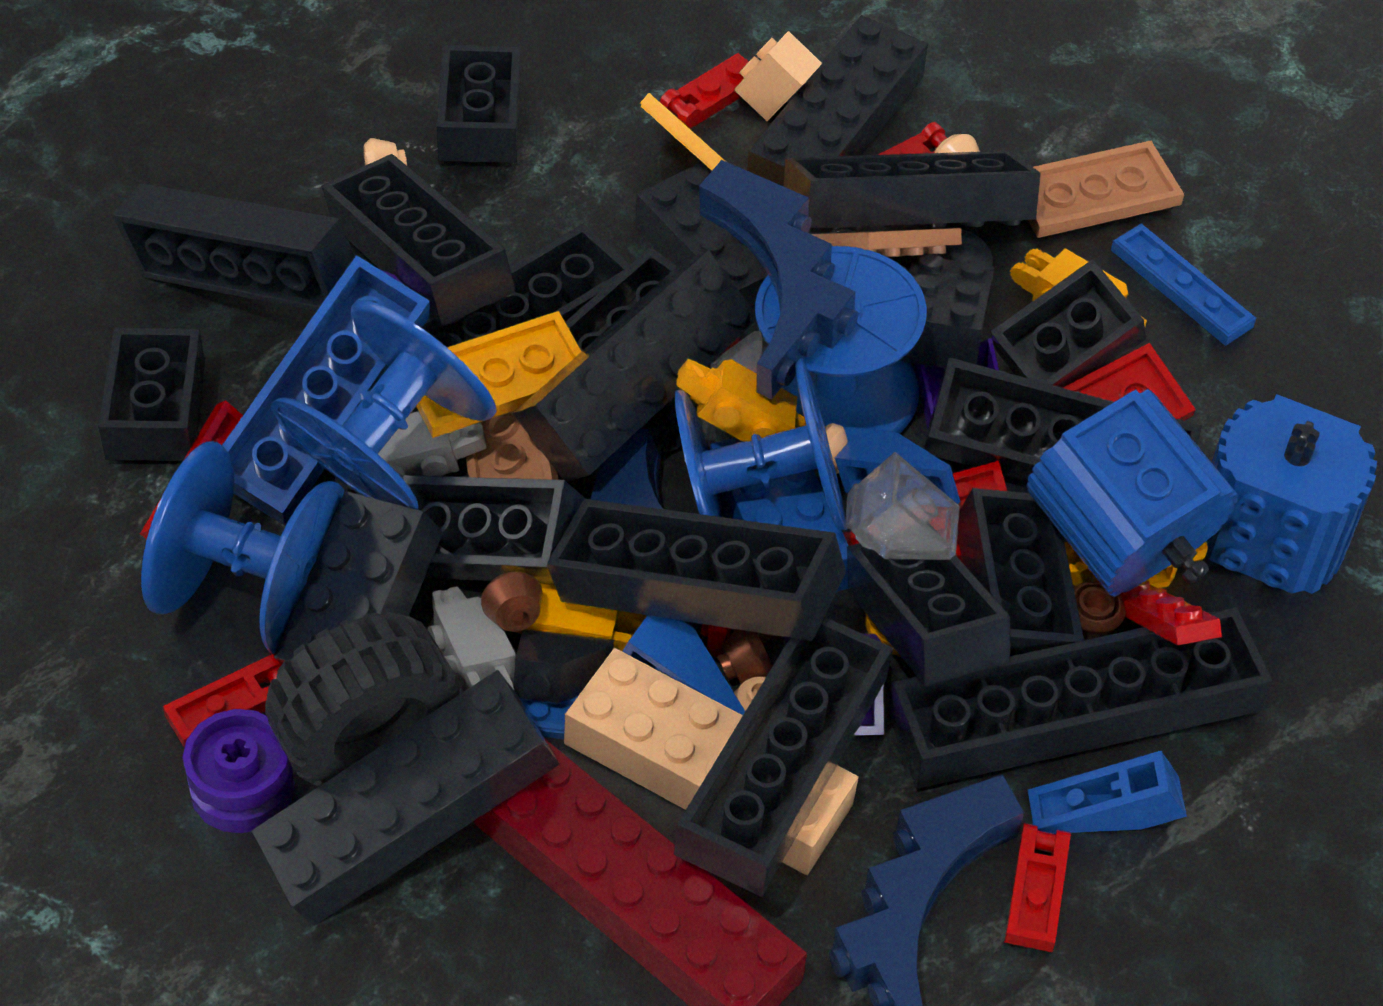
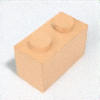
(777, 76)

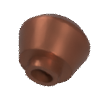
(512, 601)
(1098, 610)
(744, 656)

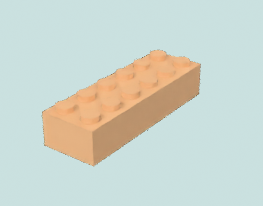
(671, 738)

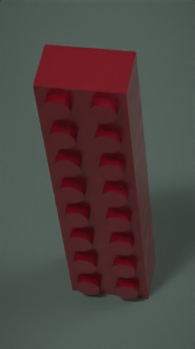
(642, 895)

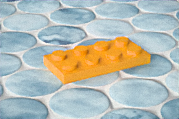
(510, 366)

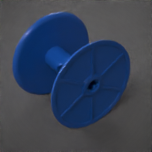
(416, 369)
(862, 377)
(760, 458)
(195, 530)

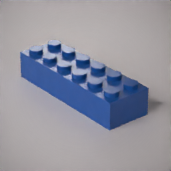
(324, 371)

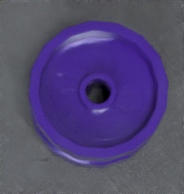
(237, 771)

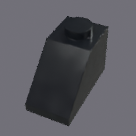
(557, 664)

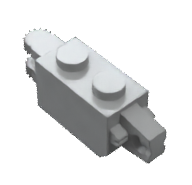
(418, 454)
(470, 639)

